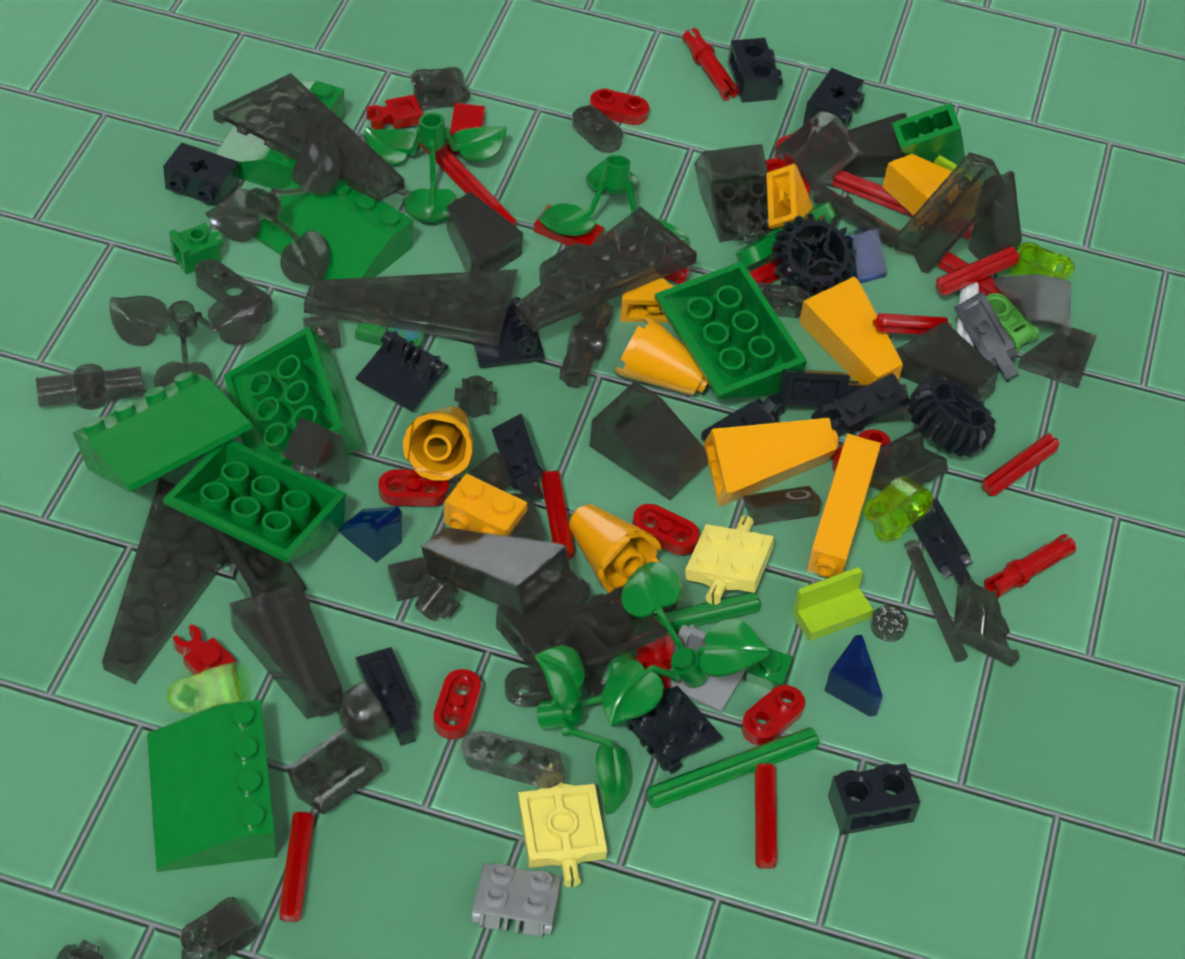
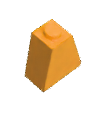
(913, 180)

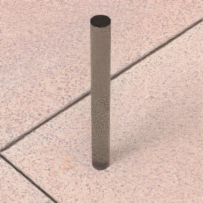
(935, 600)

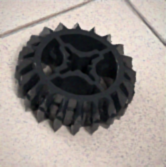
(790, 245)
(951, 416)

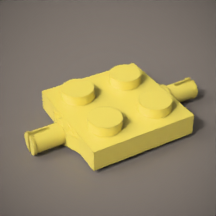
(729, 559)
(562, 828)

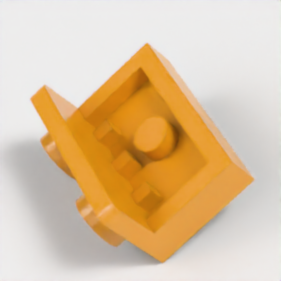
(482, 508)

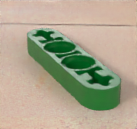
(762, 247)

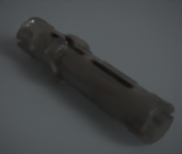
(854, 214)

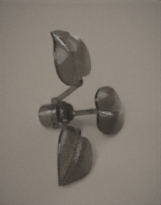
(240, 212)
(142, 317)

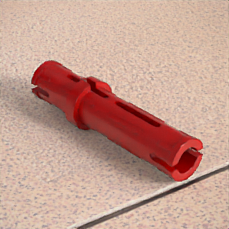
(704, 55)
(1020, 571)

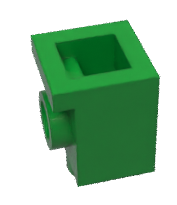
(194, 246)

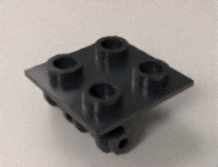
(516, 345)
(402, 371)
(673, 730)

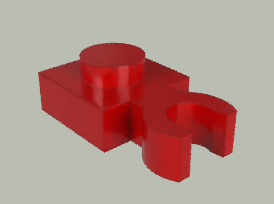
(397, 111)
(658, 654)
(201, 655)

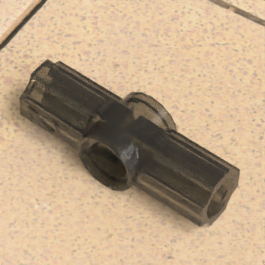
(586, 345)
(89, 386)

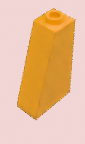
(844, 328)
(765, 454)
(844, 506)

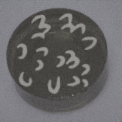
(889, 623)

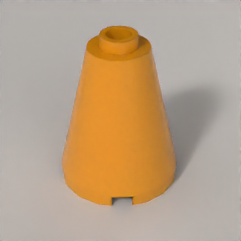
(660, 360)
(439, 443)
(611, 545)

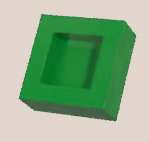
(771, 670)

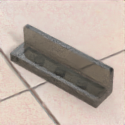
(950, 211)

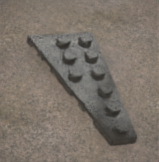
(295, 119)
(616, 263)
(442, 304)
(167, 578)

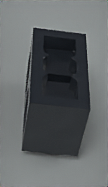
(754, 70)
(876, 806)

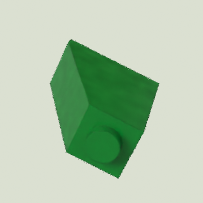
(931, 134)

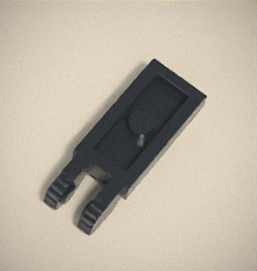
(864, 405)

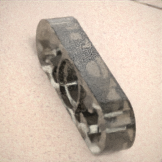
(227, 279)
(524, 770)

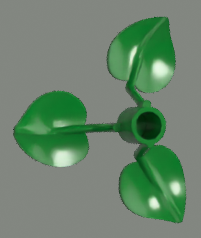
(396, 144)
(610, 176)
(728, 648)
(564, 678)

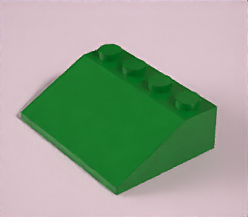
(264, 165)
(360, 231)
(731, 332)
(291, 383)
(159, 431)
(260, 501)
(211, 789)

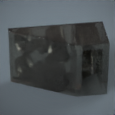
(728, 181)
(648, 440)

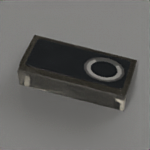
(782, 505)

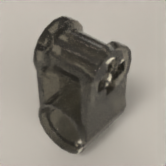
(440, 87)
(219, 932)

